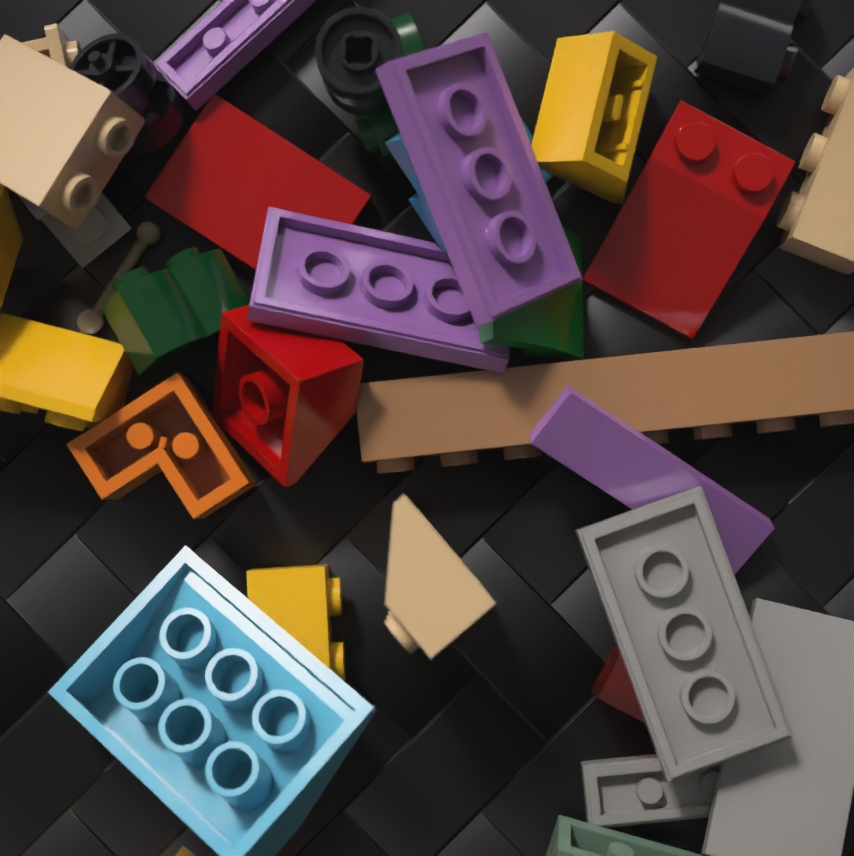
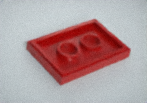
(238, 168)

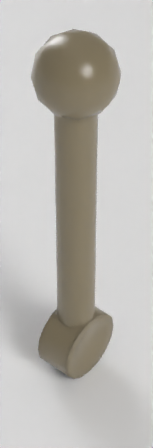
(92, 320)

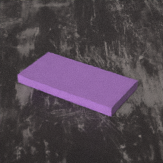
(479, 176)
(365, 290)

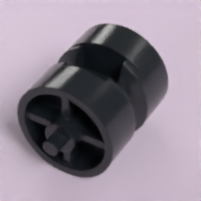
(127, 71)

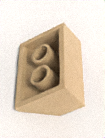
(428, 585)

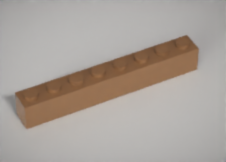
(649, 391)

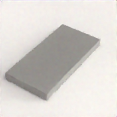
(684, 633)
(799, 790)

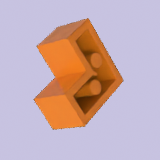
(169, 433)

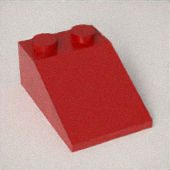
(688, 220)

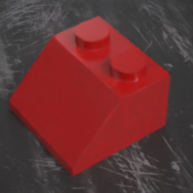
(282, 392)

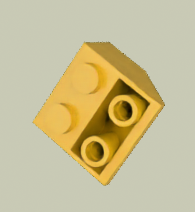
(594, 112)
(62, 371)

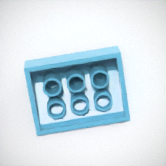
(215, 709)

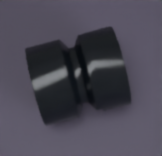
(350, 51)

